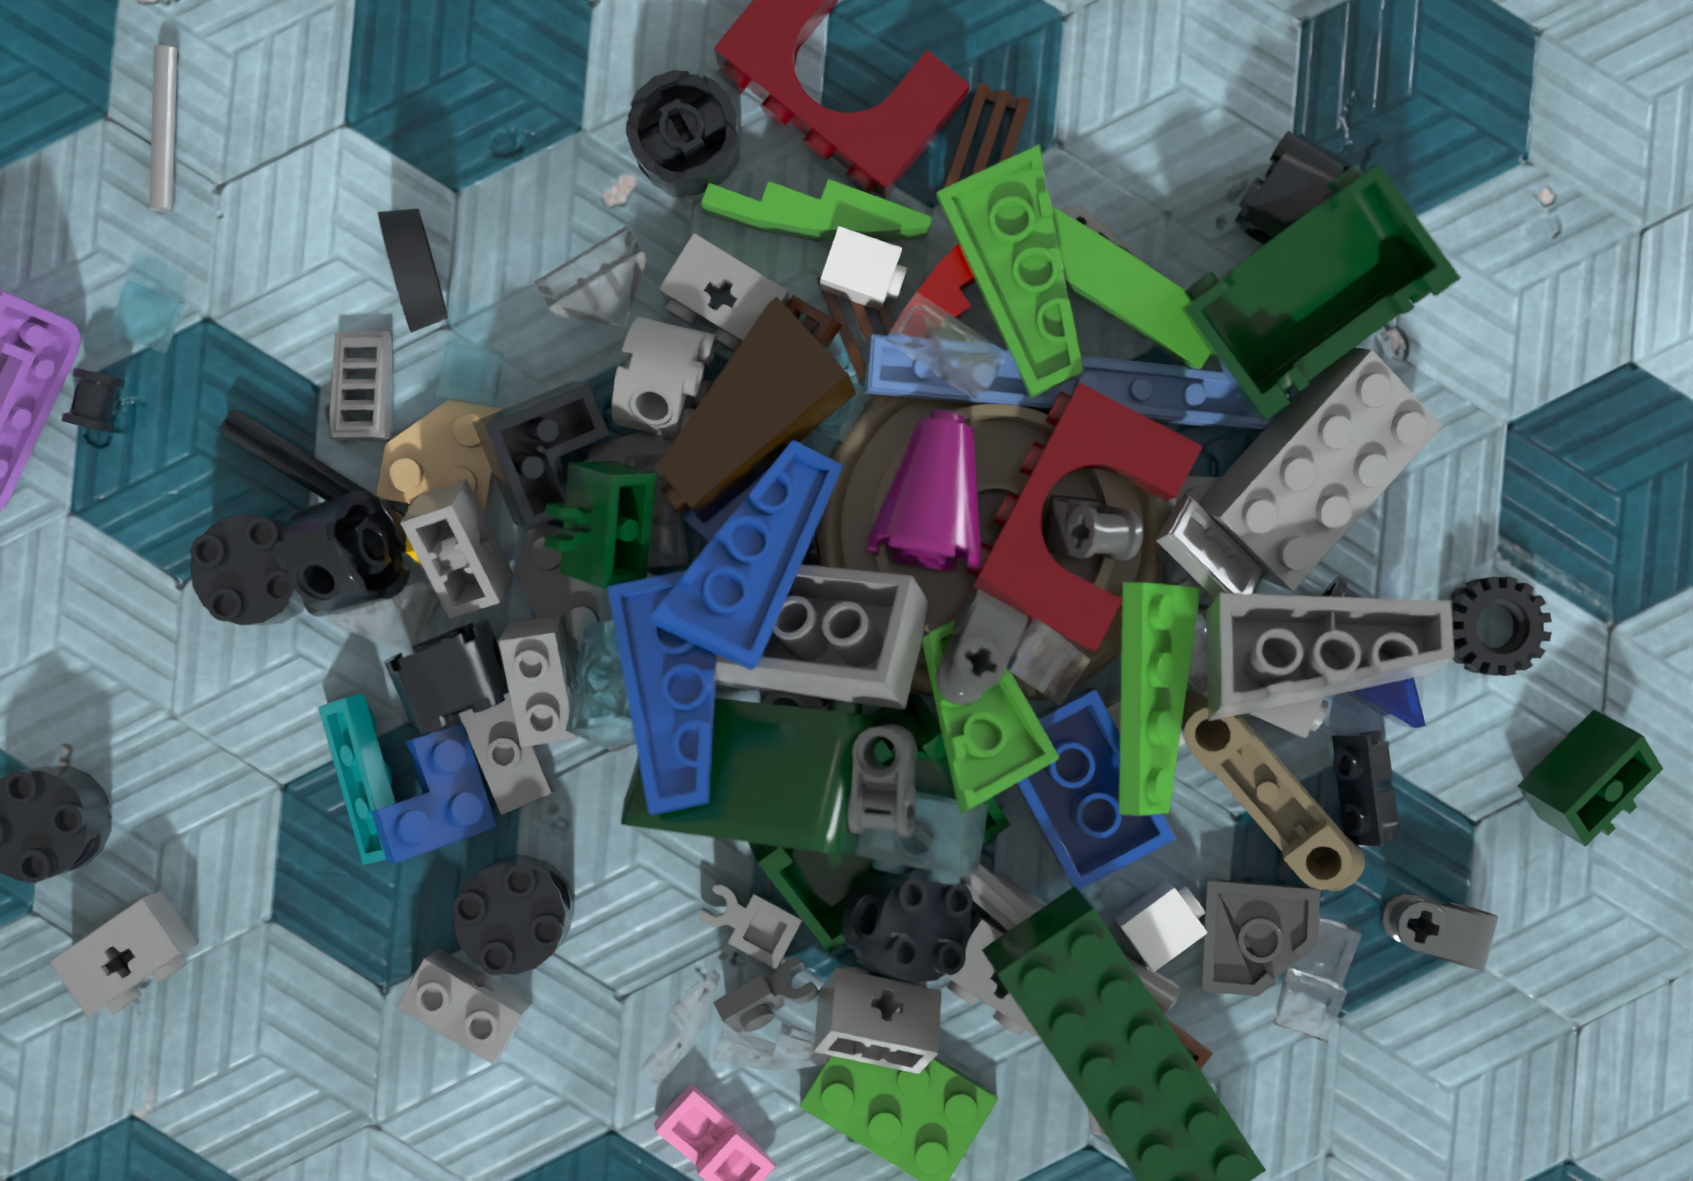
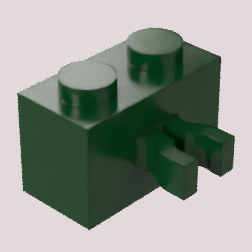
(604, 523)
(1591, 777)

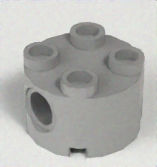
(661, 376)

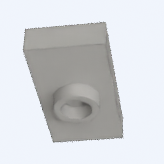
(1208, 551)
(511, 771)

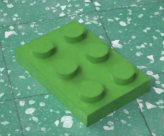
(903, 1116)

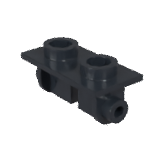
(1365, 813)

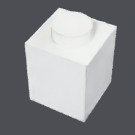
(862, 269)
(1162, 924)

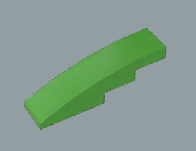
(806, 217)
(1127, 290)

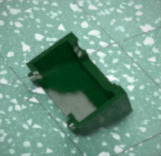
(1317, 289)
(773, 779)
(820, 881)

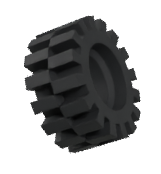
(1527, 631)

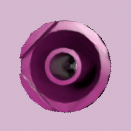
(932, 498)

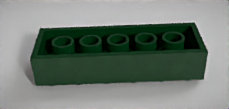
(1118, 1047)

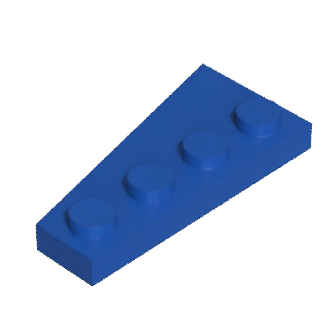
(747, 569)
(668, 696)

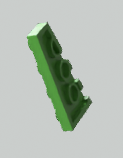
(1154, 681)

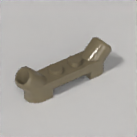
(1272, 796)

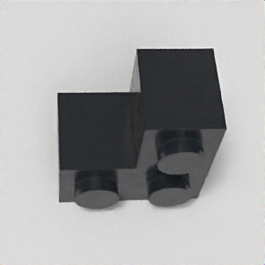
(526, 447)

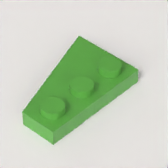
(991, 739)

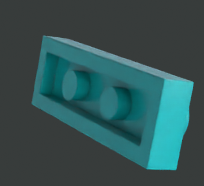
(359, 768)

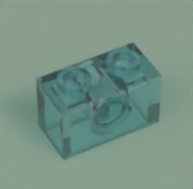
(599, 694)
(954, 847)

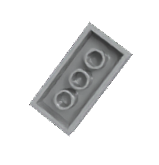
(1320, 465)
(840, 639)

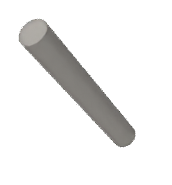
(163, 128)

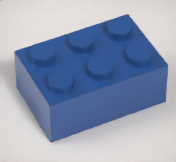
(1079, 795)

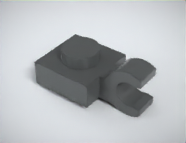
(755, 1001)

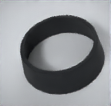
(412, 267)

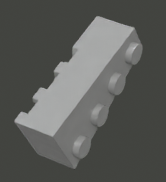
(1312, 647)

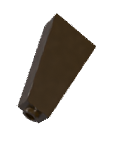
(763, 399)

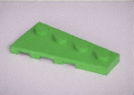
(1014, 255)

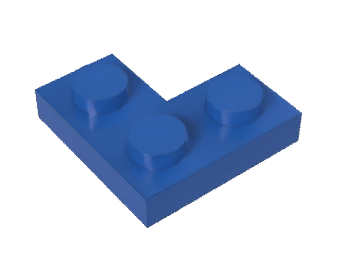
(451, 801)

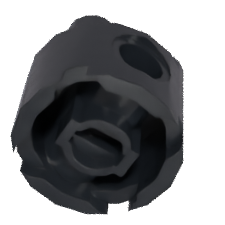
(683, 133)
(1292, 187)
(344, 553)
(238, 572)
(449, 674)
(50, 822)
(513, 914)
(908, 924)

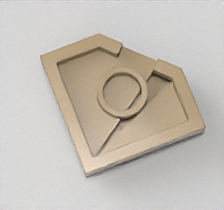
(436, 454)

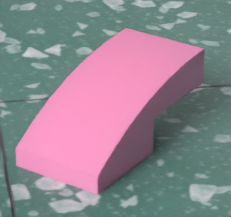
(712, 1139)

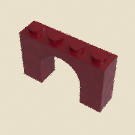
(872, 144)
(1086, 434)

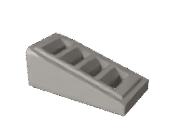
(341, 426)

